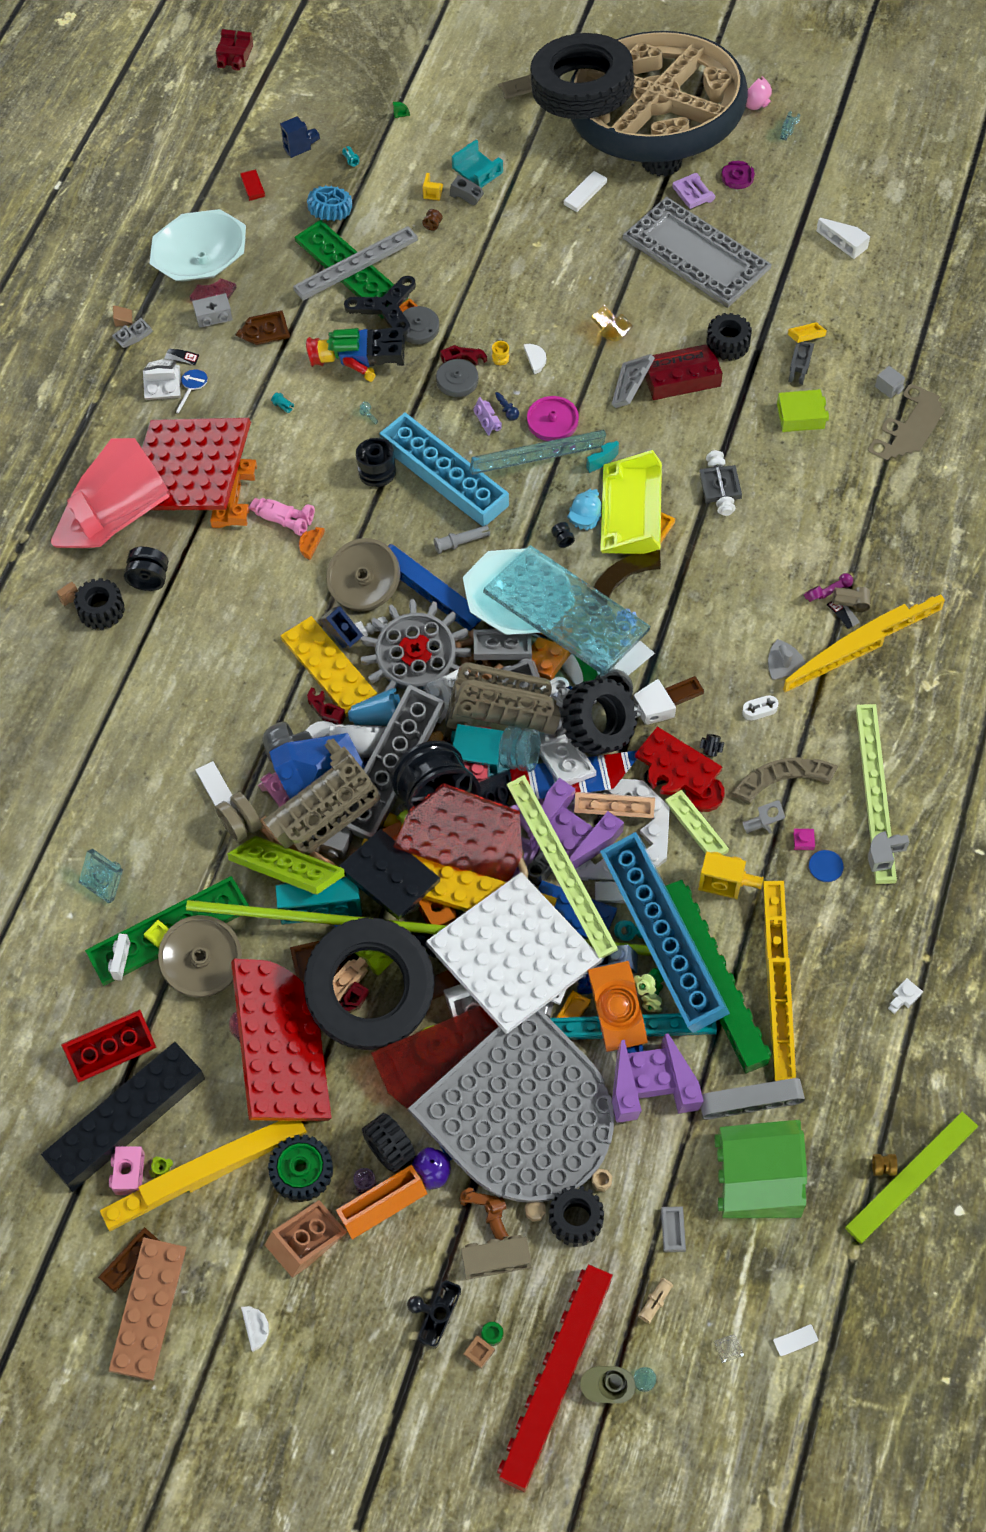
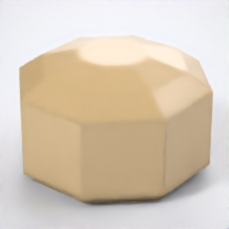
(601, 1180)
(535, 1211)

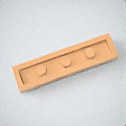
(616, 804)

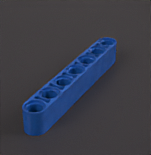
(434, 590)

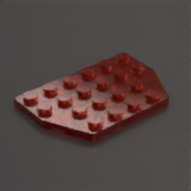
(464, 833)
(425, 1057)

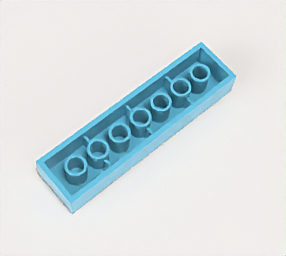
(445, 470)

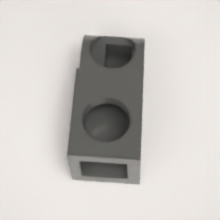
(466, 190)

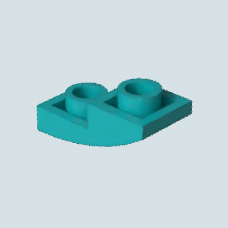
(607, 454)

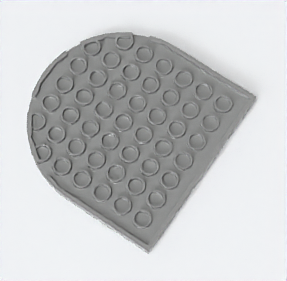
(522, 1113)

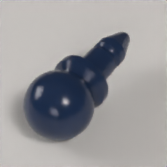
(511, 412)

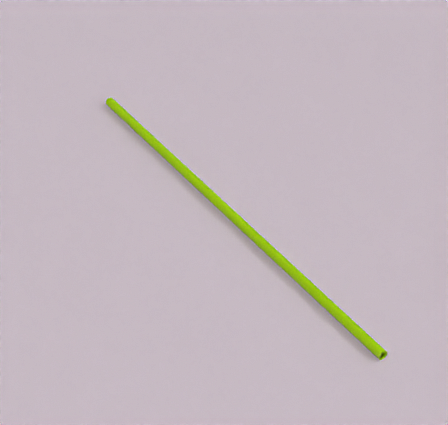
(331, 919)

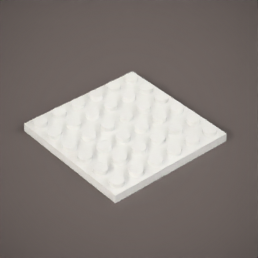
(513, 952)

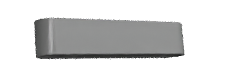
(752, 1098)

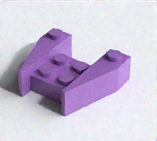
(576, 836)
(652, 1075)

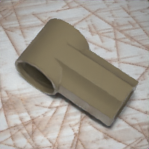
(857, 598)

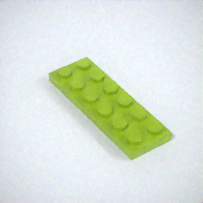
(286, 865)

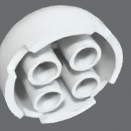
(363, 737)

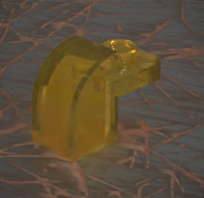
(612, 327)

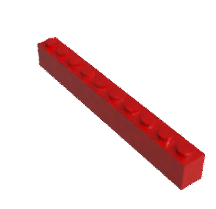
(555, 1379)

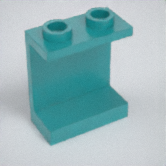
(475, 166)
(478, 745)

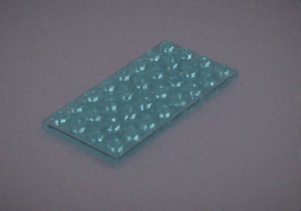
(567, 610)

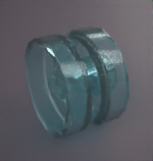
(519, 748)

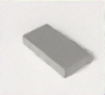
(673, 1229)

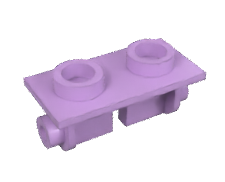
(485, 415)

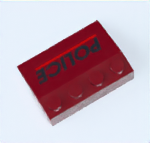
(683, 372)

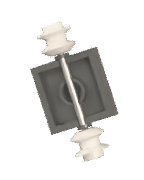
(720, 483)

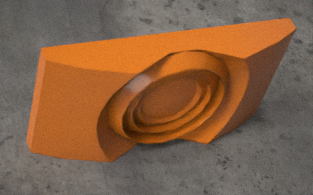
(617, 1005)

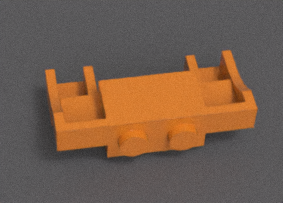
(235, 513)

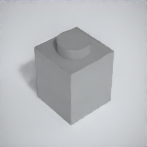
(890, 382)

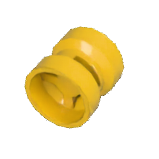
(500, 353)

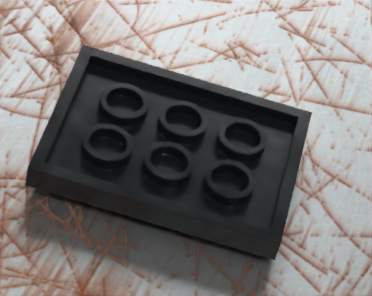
(389, 874)

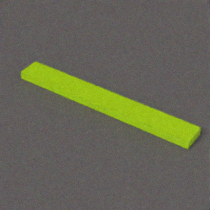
(911, 1177)

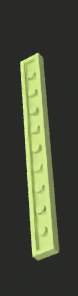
(874, 781)
(562, 867)

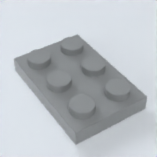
(496, 645)

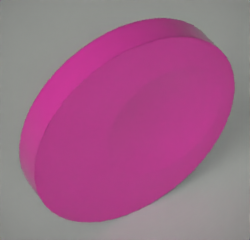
(552, 418)

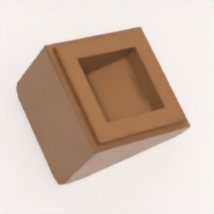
(122, 316)

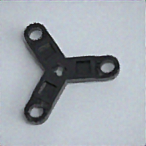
(377, 305)

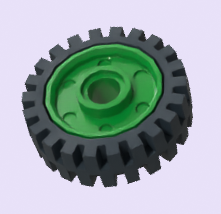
(308, 1182)

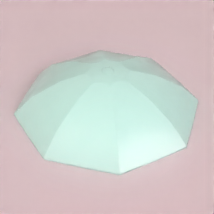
(198, 245)
(485, 607)

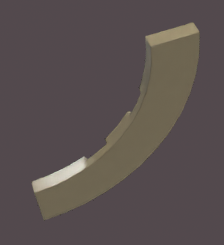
(781, 770)

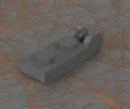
(801, 360)

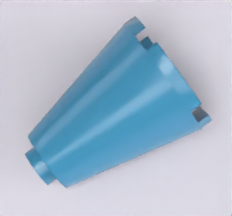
(375, 710)

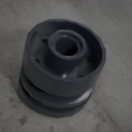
(375, 462)

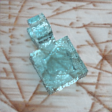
(788, 125)

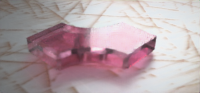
(220, 287)

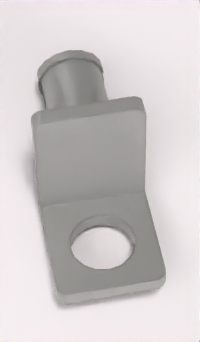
(763, 819)

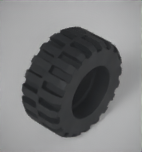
(579, 721)

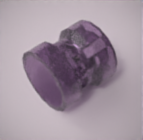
(363, 1177)

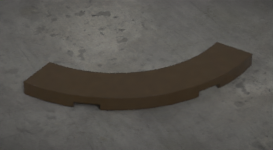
(627, 566)

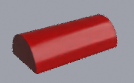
(108, 1045)

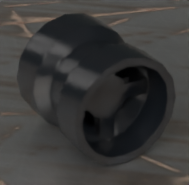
(562, 533)

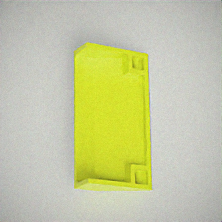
(632, 505)

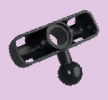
(432, 1325)

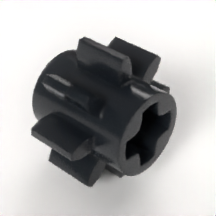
(711, 745)

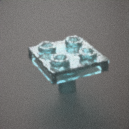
(100, 875)

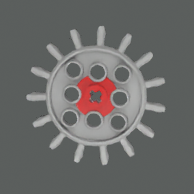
(406, 645)

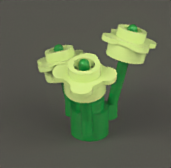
(650, 984)

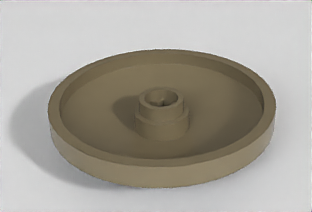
(363, 574)
(198, 956)

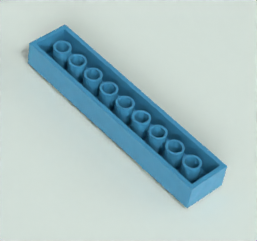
(665, 933)

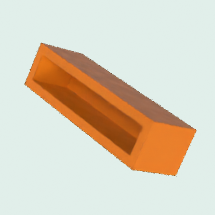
(381, 1202)

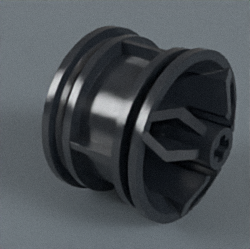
(428, 767)

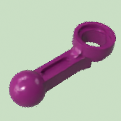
(845, 580)

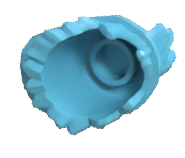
(585, 510)

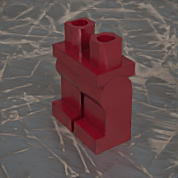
(234, 49)

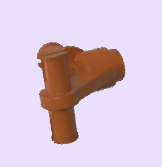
(494, 1207)

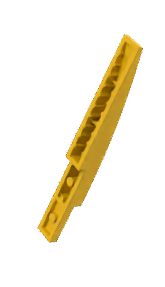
(863, 640)
(779, 981)
(199, 1172)

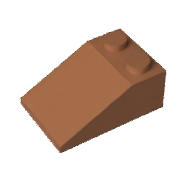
(304, 1238)

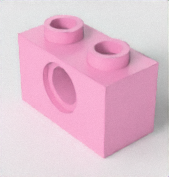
(127, 1157)

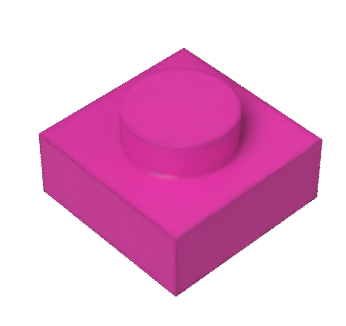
(804, 839)

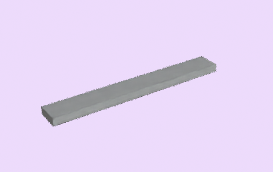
(355, 263)

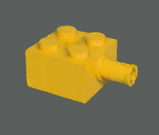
(726, 875)

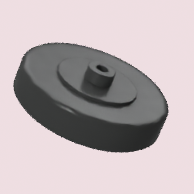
(423, 325)
(457, 378)

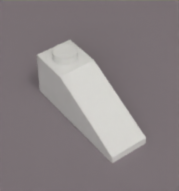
(844, 236)

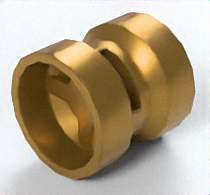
(884, 1164)

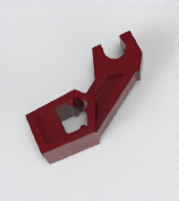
(455, 352)
(317, 702)
(358, 991)

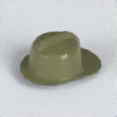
(607, 1384)

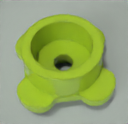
(156, 1163)

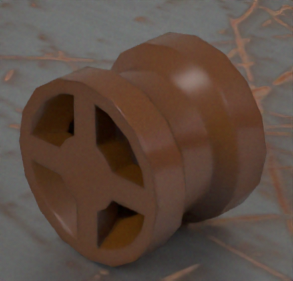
(432, 219)

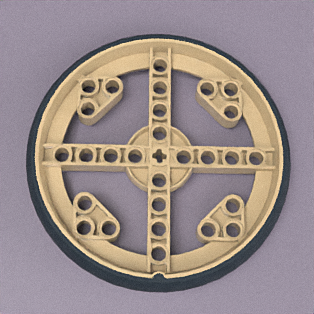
(662, 94)

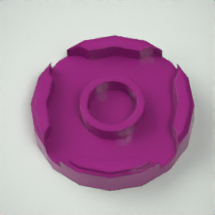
(737, 175)

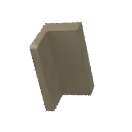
(516, 87)

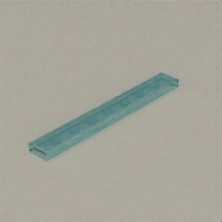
(537, 452)

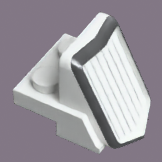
(161, 380)

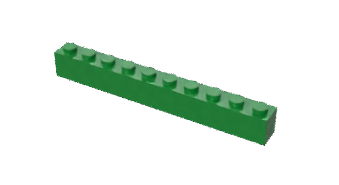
(738, 1024)

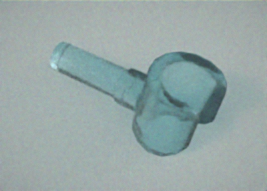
(365, 409)

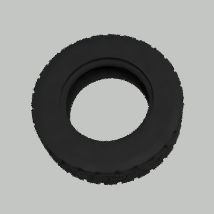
(586, 98)
(378, 936)

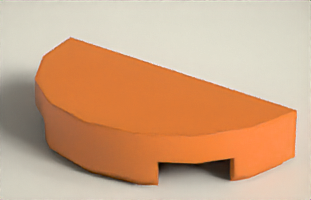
(309, 541)

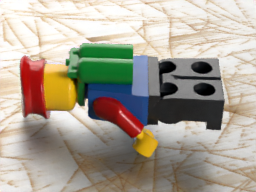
(359, 349)

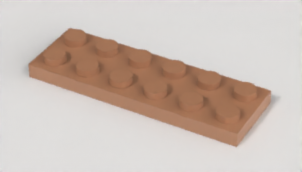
(147, 1309)

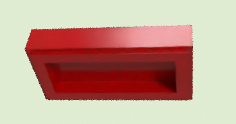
(252, 185)

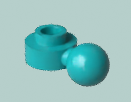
(631, 930)

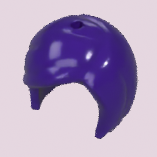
(433, 1174)

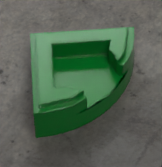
(400, 110)

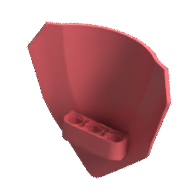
(110, 496)

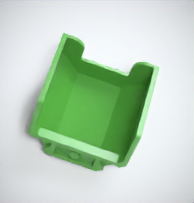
(762, 1170)

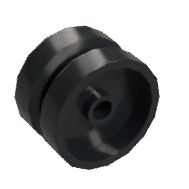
(146, 568)

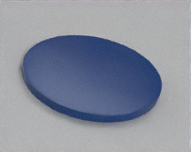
(826, 866)

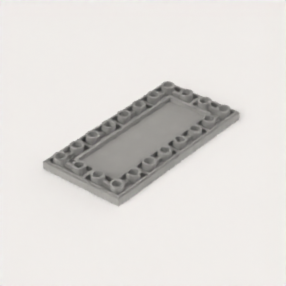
(697, 251)

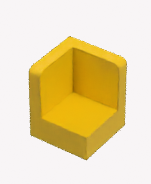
(431, 189)

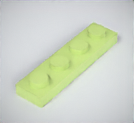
(695, 823)

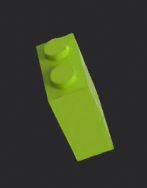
(802, 410)

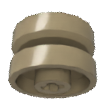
(238, 817)

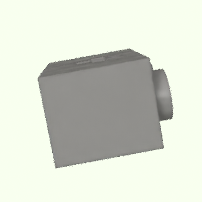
(212, 310)

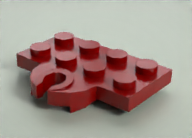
(676, 764)

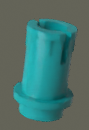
(352, 158)
(282, 402)

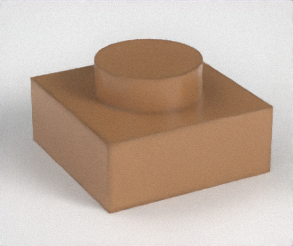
(67, 593)
(479, 1352)

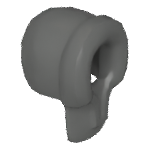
(280, 734)

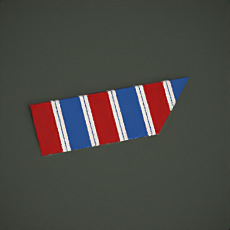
(608, 768)

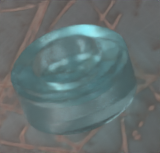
(645, 1379)

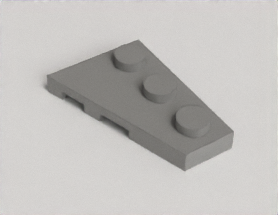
(630, 378)

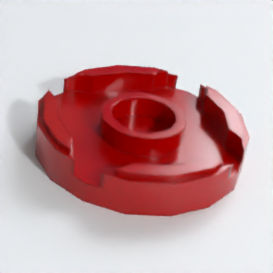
(710, 799)

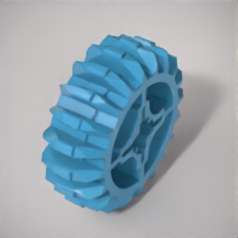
(329, 203)

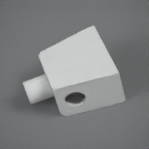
(654, 703)

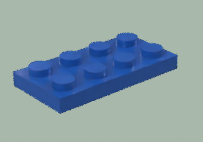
(564, 908)

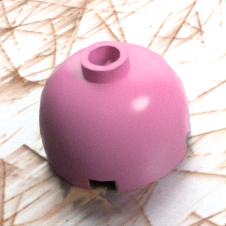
(759, 94)

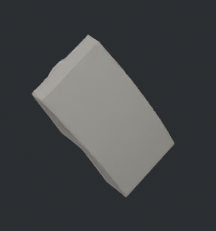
(133, 334)

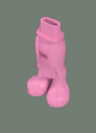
(283, 514)

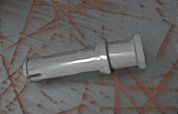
(452, 540)

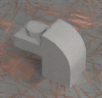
(881, 850)

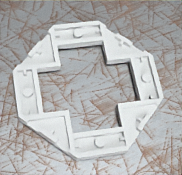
(654, 832)

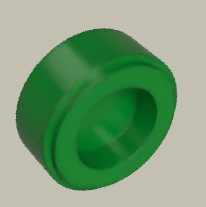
(492, 1333)

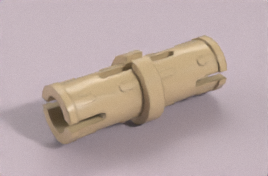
(663, 1289)

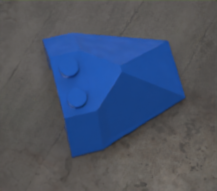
(306, 760)

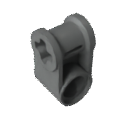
(541, 866)

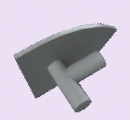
(784, 660)

